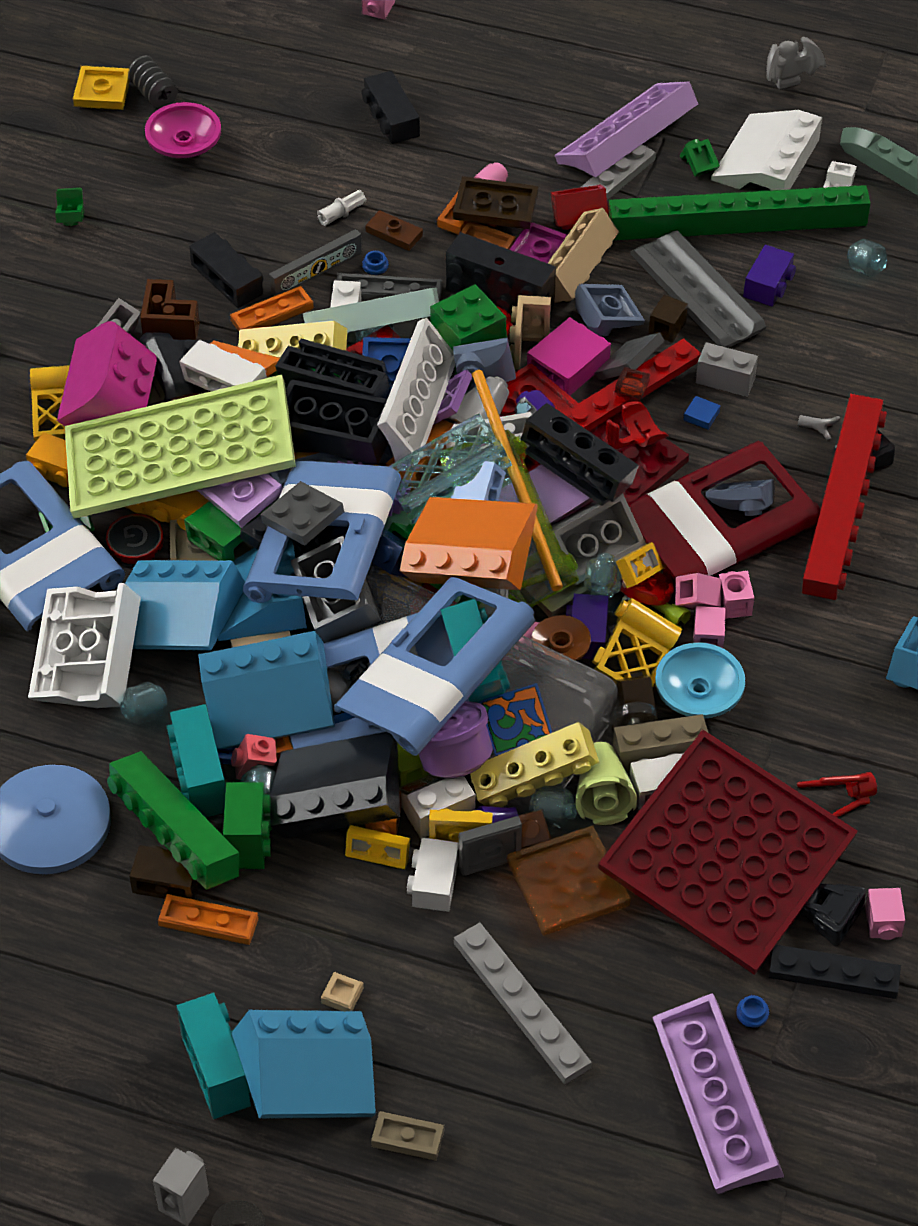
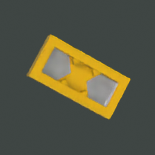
(639, 565)
(377, 847)

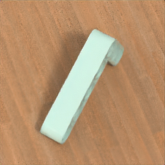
(378, 311)

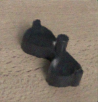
(352, 668)

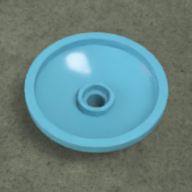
(701, 669)

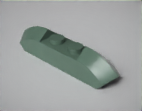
(882, 156)

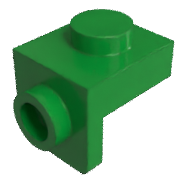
(69, 206)

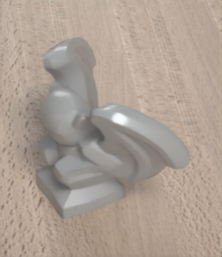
(787, 67)

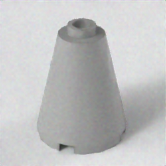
(472, 402)

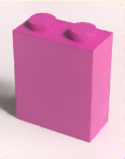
(570, 355)

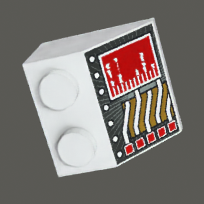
(434, 794)

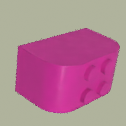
(106, 375)

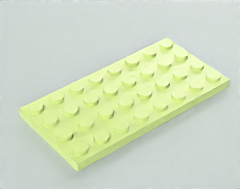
(178, 446)

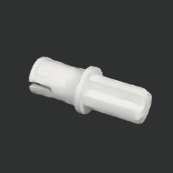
(341, 207)

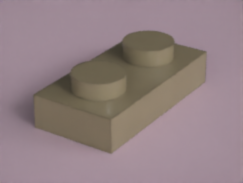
(407, 1135)

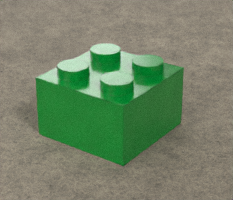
(468, 318)
(248, 822)

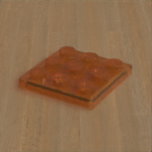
(564, 881)

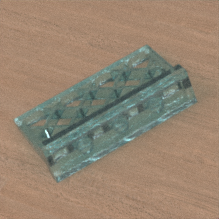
(450, 477)

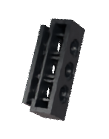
(328, 360)
(577, 455)

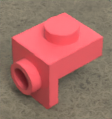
(253, 751)

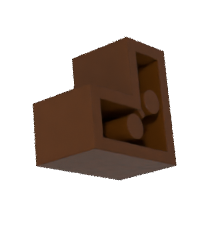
(166, 314)

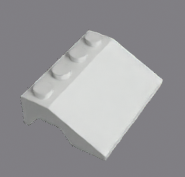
(770, 150)
(85, 646)

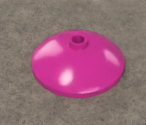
(182, 130)

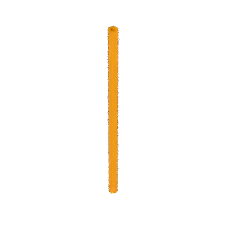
(516, 478)

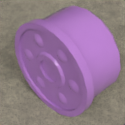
(460, 744)

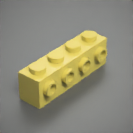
(275, 339)
(535, 765)

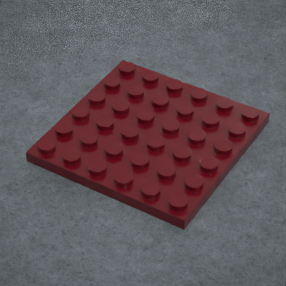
(727, 851)

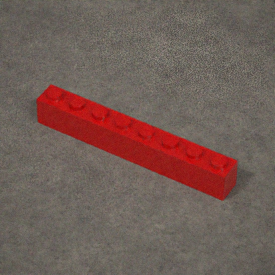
(843, 497)

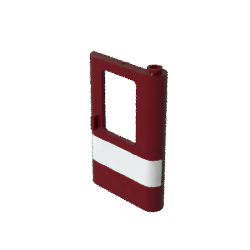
(693, 535)

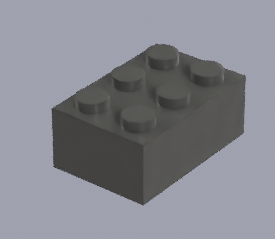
(332, 616)

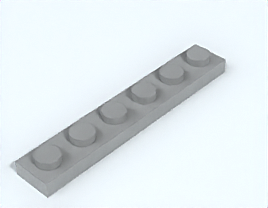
(522, 1003)

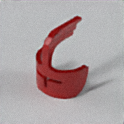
(633, 413)

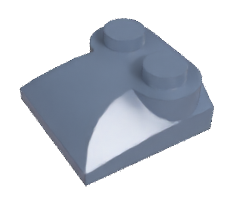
(606, 308)
(489, 356)
(743, 496)

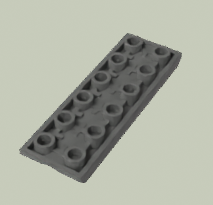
(691, 279)

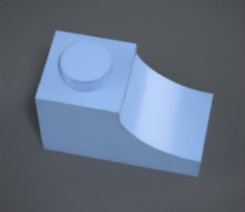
(484, 486)

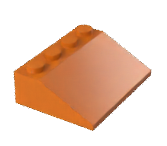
(470, 541)

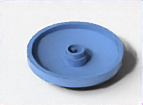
(52, 819)

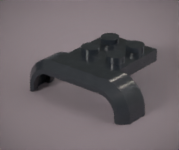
(168, 367)

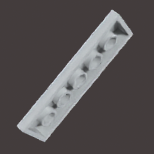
(417, 391)

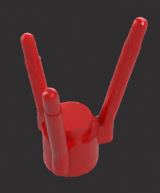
(858, 786)

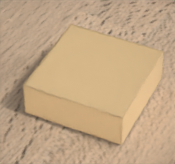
(342, 992)

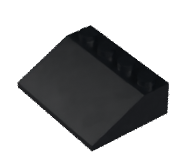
(336, 785)

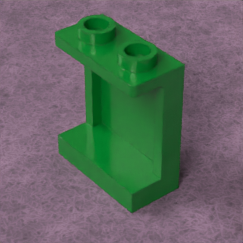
(214, 532)

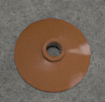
(566, 632)

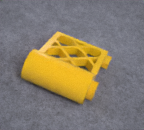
(47, 384)
(643, 628)

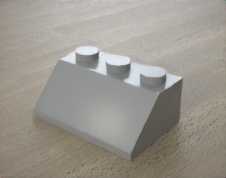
(598, 530)

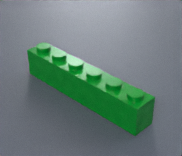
(173, 820)

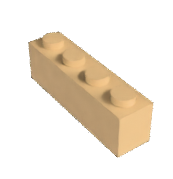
(581, 252)

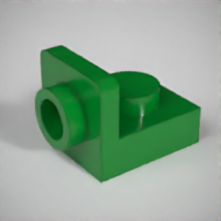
(700, 157)

